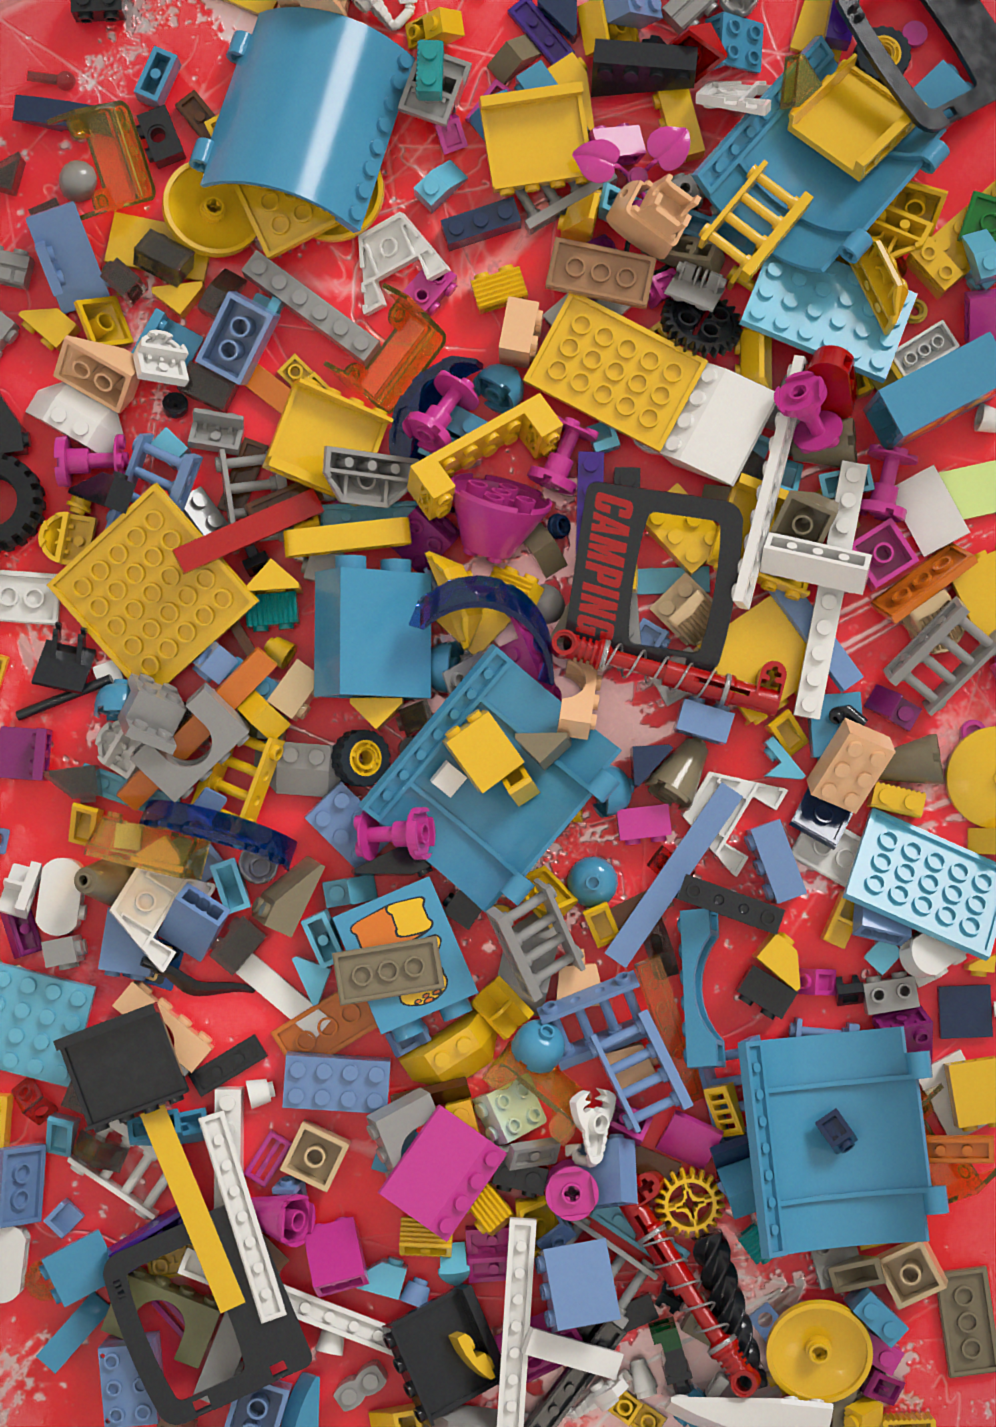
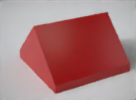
(710, 49)

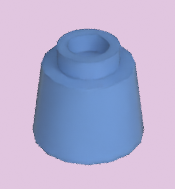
(415, 1292)

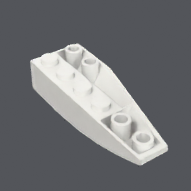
(750, 1411)

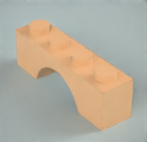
(576, 711)
(188, 1043)

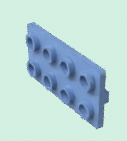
(66, 255)

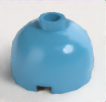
(500, 386)
(443, 658)
(111, 699)
(620, 796)
(592, 881)
(538, 1046)

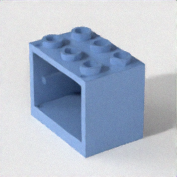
(577, 1285)
(122, 1390)

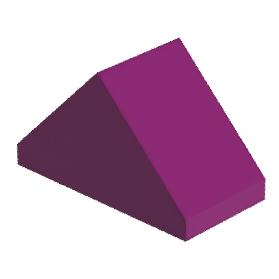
(882, 1386)

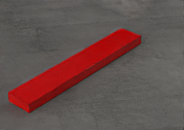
(248, 531)

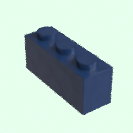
(481, 223)

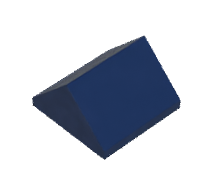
(645, 760)

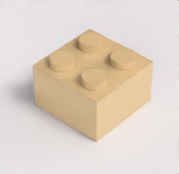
(295, 691)
(315, 1155)
(912, 1272)

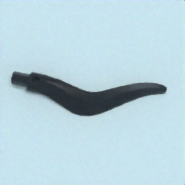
(194, 987)

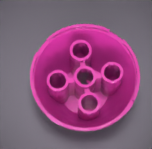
(496, 514)

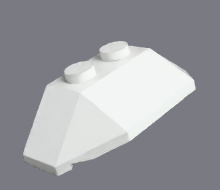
(76, 416)

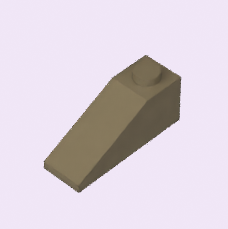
(687, 250)

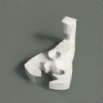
(381, 12)
(593, 1125)
(601, 1395)

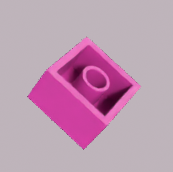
(889, 553)

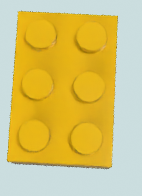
(682, 537)

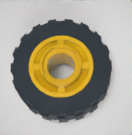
(895, 45)
(346, 757)

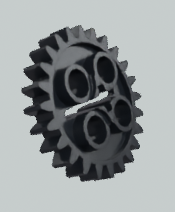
(717, 333)

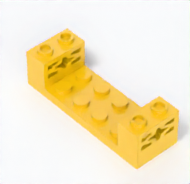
(942, 257)
(530, 421)

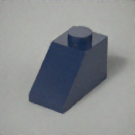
(562, 16)

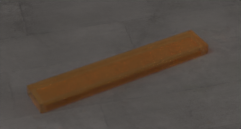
(667, 1020)

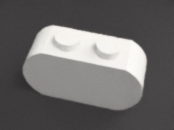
(59, 902)
(927, 956)
(13, 1261)

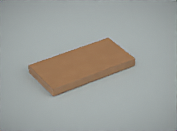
(600, 273)

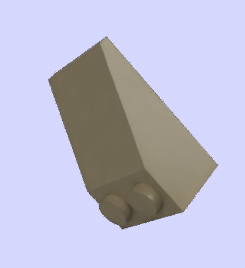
(286, 899)

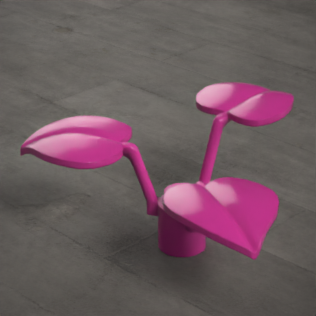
(599, 157)

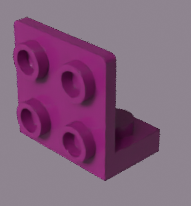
(427, 536)
(25, 752)
(917, 1027)

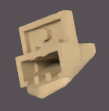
(684, 610)
(925, 613)

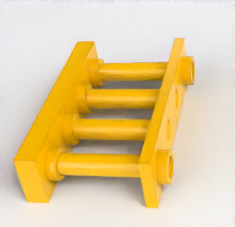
(780, 225)
(271, 753)

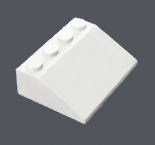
(719, 425)

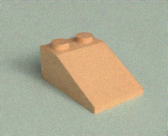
(98, 371)

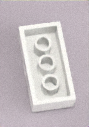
(925, 348)

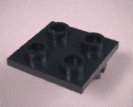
(64, 665)

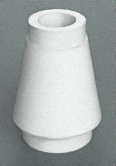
(643, 1380)

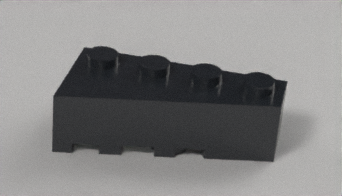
(641, 67)

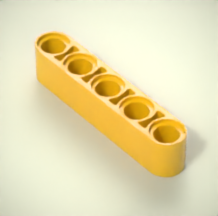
(347, 537)

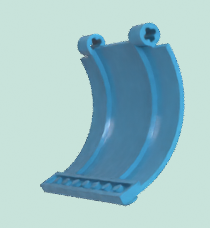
(307, 110)
(840, 205)
(484, 837)
(803, 1188)

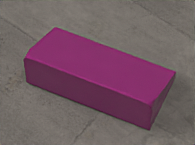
(22, 934)

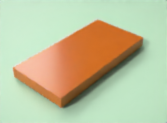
(923, 582)
(346, 1026)

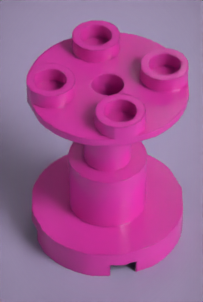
(802, 399)
(432, 425)
(81, 460)
(559, 464)
(884, 495)
(415, 833)
(571, 1191)

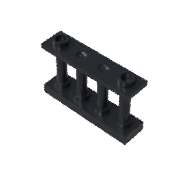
(730, 904)

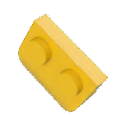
(66, 536)

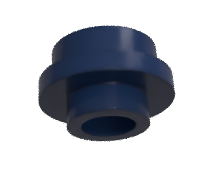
(558, 526)

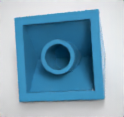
(738, 1187)

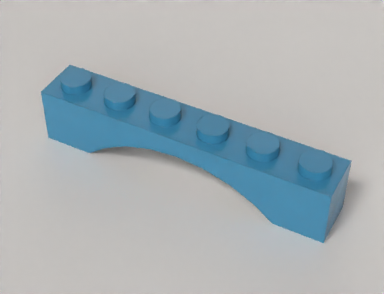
(698, 935)

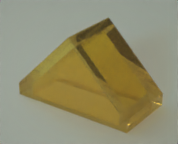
(798, 81)

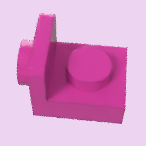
(452, 136)
(658, 286)
(817, 981)

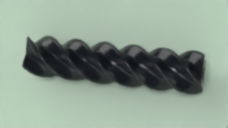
(721, 1280)

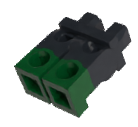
(674, 1362)

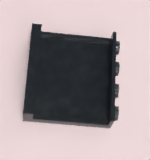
(123, 1067)
(427, 1360)

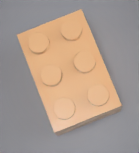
(520, 332)
(850, 765)

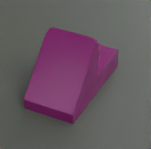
(893, 707)

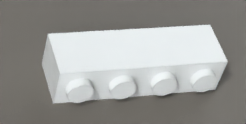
(815, 563)

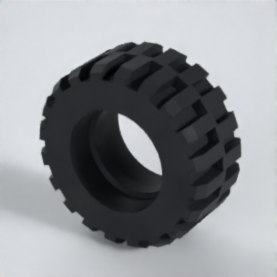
(29, 503)

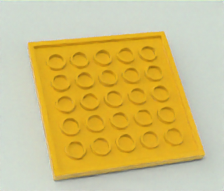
(140, 601)

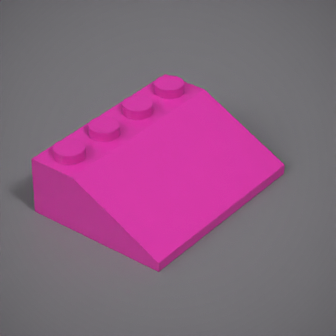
(442, 1173)

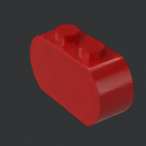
(839, 375)

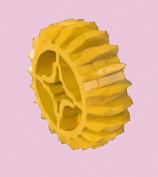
(701, 1200)

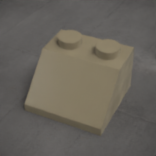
(806, 516)

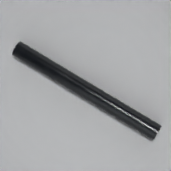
(62, 698)

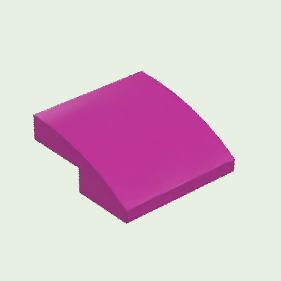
(689, 1139)
(487, 1254)

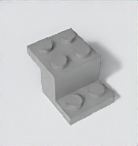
(438, 112)
(151, 713)

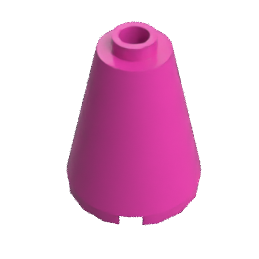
(285, 1217)

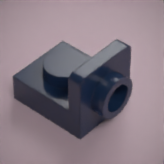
(837, 1132)

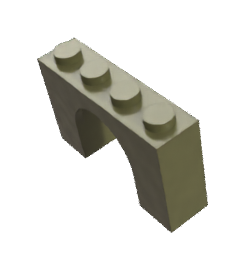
(198, 1311)

